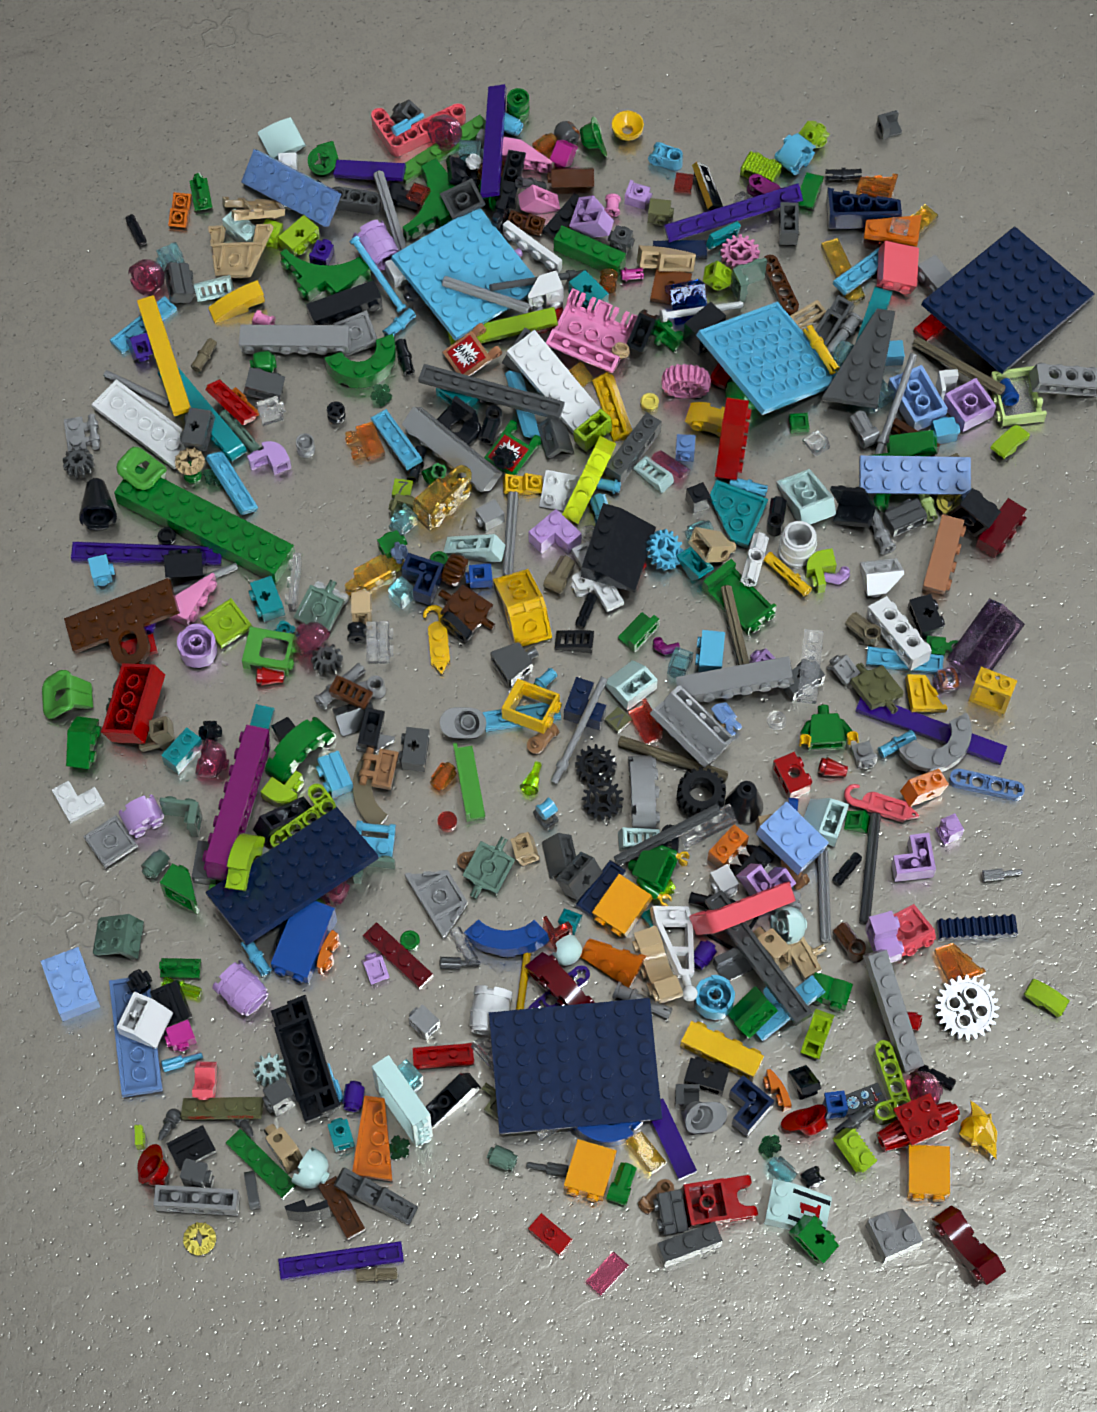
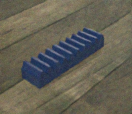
(976, 928)

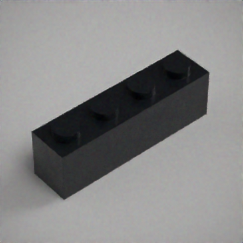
(344, 304)

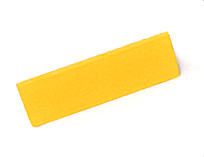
(613, 405)

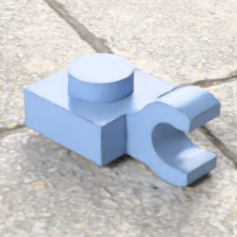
(725, 715)

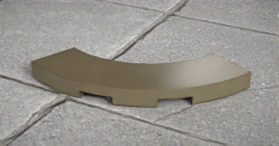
(365, 800)

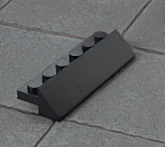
(305, 1059)

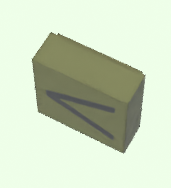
(618, 720)

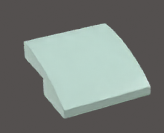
(281, 138)

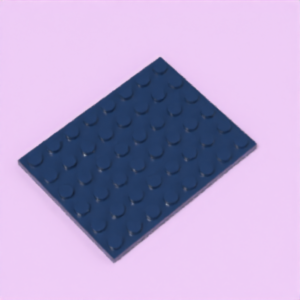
(1008, 299)
(575, 1066)

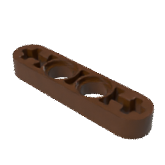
(783, 284)

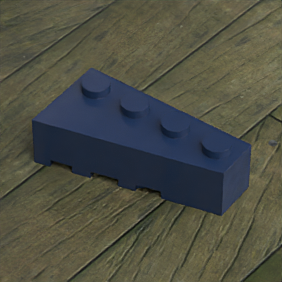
(853, 210)

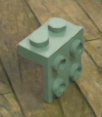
(118, 935)

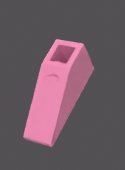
(533, 161)
(193, 599)

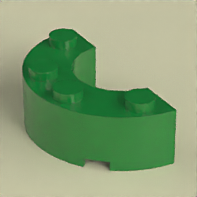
(367, 372)
(295, 747)

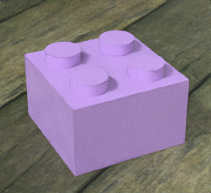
(969, 404)

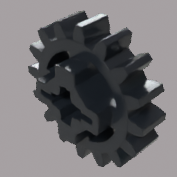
(587, 764)
(612, 789)

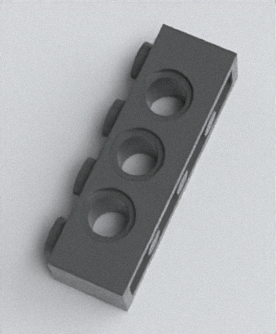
(633, 448)

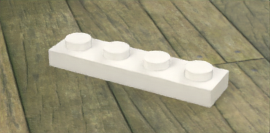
(533, 247)

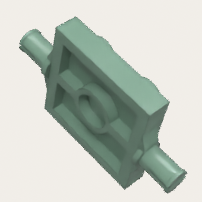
(320, 606)
(488, 867)

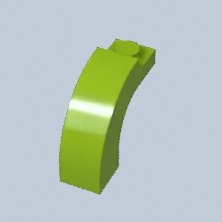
(240, 860)

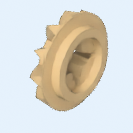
(197, 461)

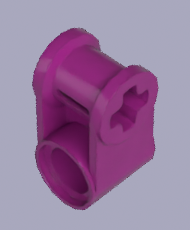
(764, 185)

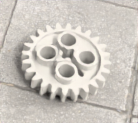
(951, 1016)

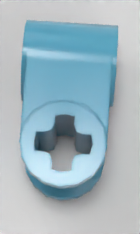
(664, 155)

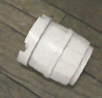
(797, 544)
(487, 1001)

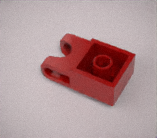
(723, 1201)

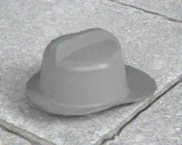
(463, 722)
(704, 1116)

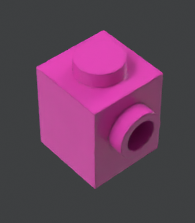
(563, 153)
(180, 1036)

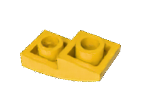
(525, 485)

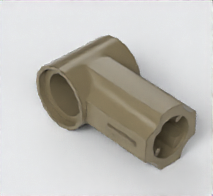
(558, 577)
(863, 628)

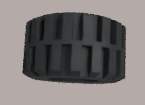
(700, 779)

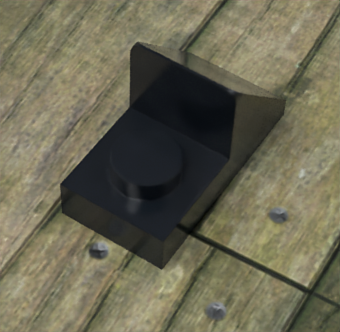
(371, 728)
(804, 1082)

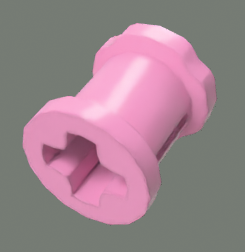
(612, 204)
(262, 319)

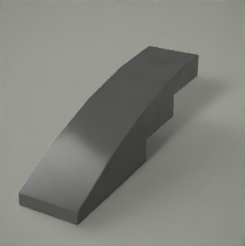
(375, 1196)

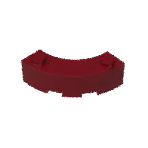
(554, 979)
(976, 1256)

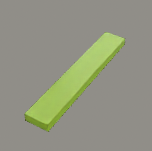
(514, 325)

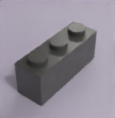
(689, 1244)

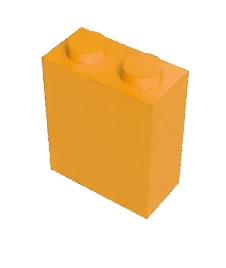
(622, 906)
(589, 1171)
(928, 1172)

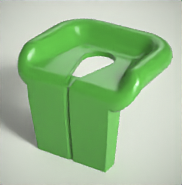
(134, 457)
(77, 694)

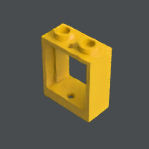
(987, 684)
(535, 692)

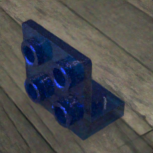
(686, 296)

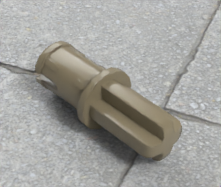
(203, 355)
(376, 1274)

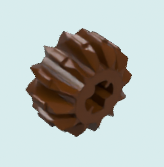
(454, 569)

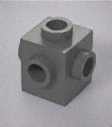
(404, 110)
(621, 238)

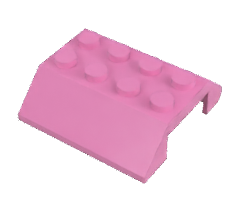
(590, 332)

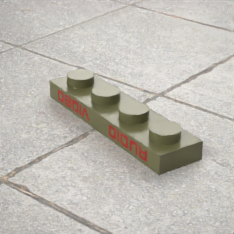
(222, 1108)

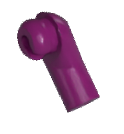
(662, 647)

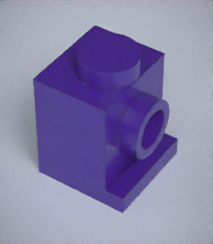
(322, 252)
(142, 341)

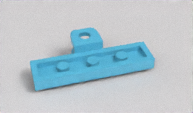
(808, 990)

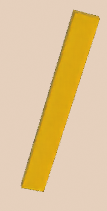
(164, 355)

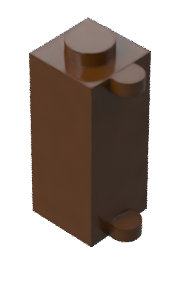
(571, 177)

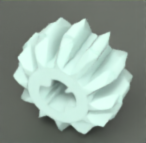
(265, 1064)

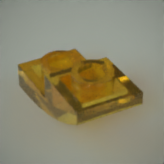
(928, 216)

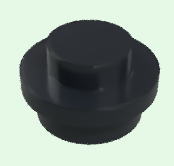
(166, 536)

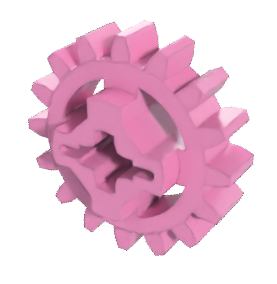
(739, 251)

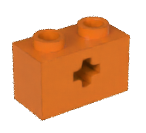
(924, 787)
(728, 847)

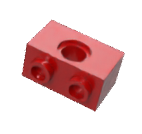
(792, 764)

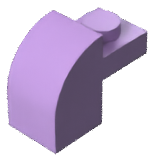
(271, 453)

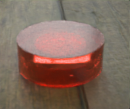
(447, 821)

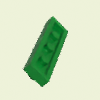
(261, 1163)

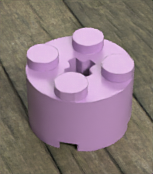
(195, 655)
(141, 815)

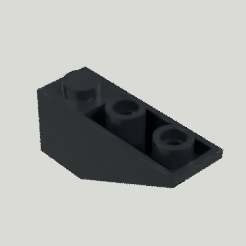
(513, 169)
(452, 1097)

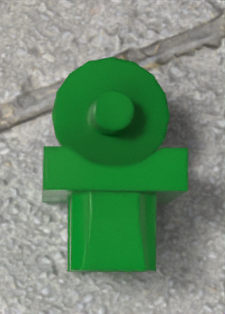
(667, 336)

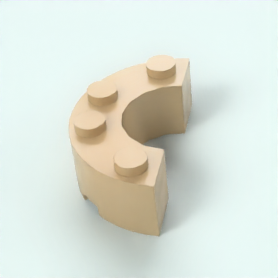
(660, 978)

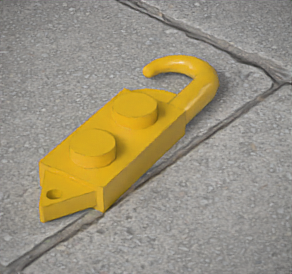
(438, 641)

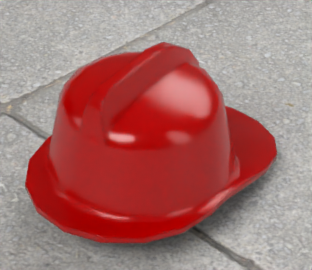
(807, 1120)
(152, 1166)

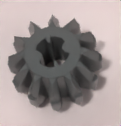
(78, 462)
(332, 661)

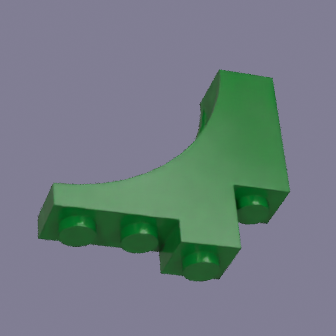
(434, 209)
(315, 279)
(908, 444)

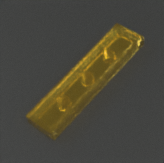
(840, 264)

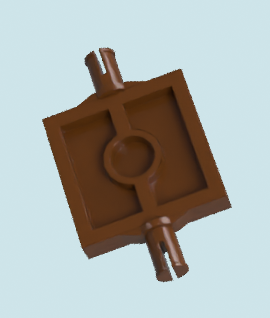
(468, 607)

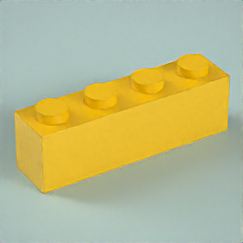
(718, 1048)

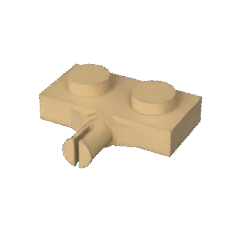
(806, 958)

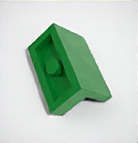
(639, 631)

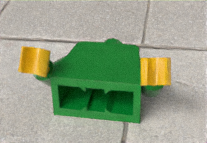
(826, 731)
(655, 869)

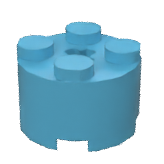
(795, 153)
(711, 1008)

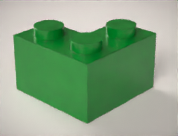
(80, 742)

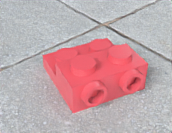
(914, 930)

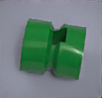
(518, 103)

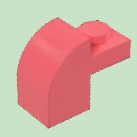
(205, 1080)

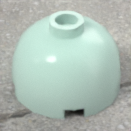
(789, 924)
(312, 1170)

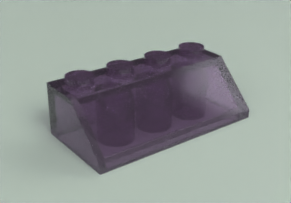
(985, 639)

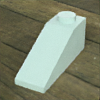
(476, 547)

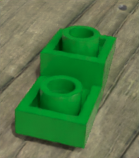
(810, 189)

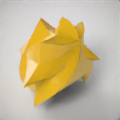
(979, 1130)

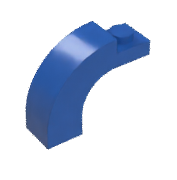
(608, 1134)

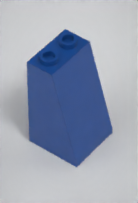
(302, 941)

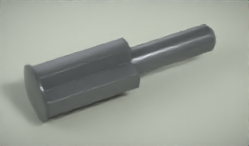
(454, 963)
(550, 1168)

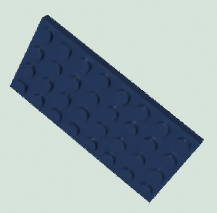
(294, 875)

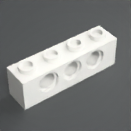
(899, 642)

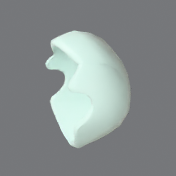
(568, 950)

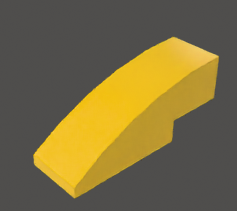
(237, 302)

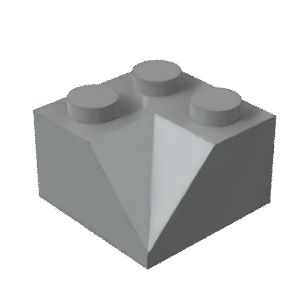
(893, 1234)

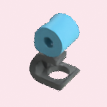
(544, 811)

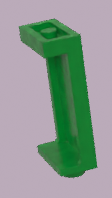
(750, 604)

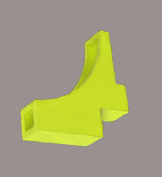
(589, 479)

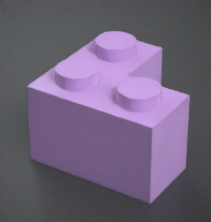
(591, 218)
(557, 530)
(919, 861)
(756, 879)
(882, 932)

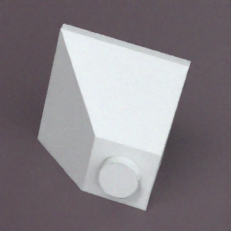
(880, 575)

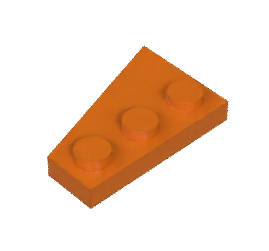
(879, 230)
(614, 962)

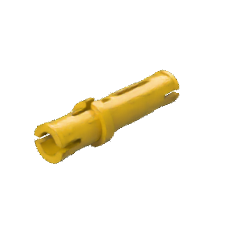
(818, 344)
(794, 580)

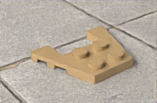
(254, 209)
(240, 257)

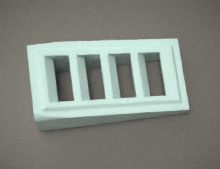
(213, 282)
(662, 482)
(630, 832)

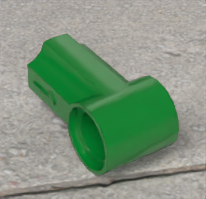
(433, 473)
(620, 1188)

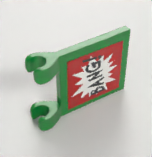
(521, 450)

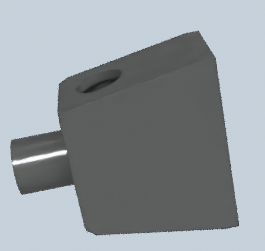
(513, 662)

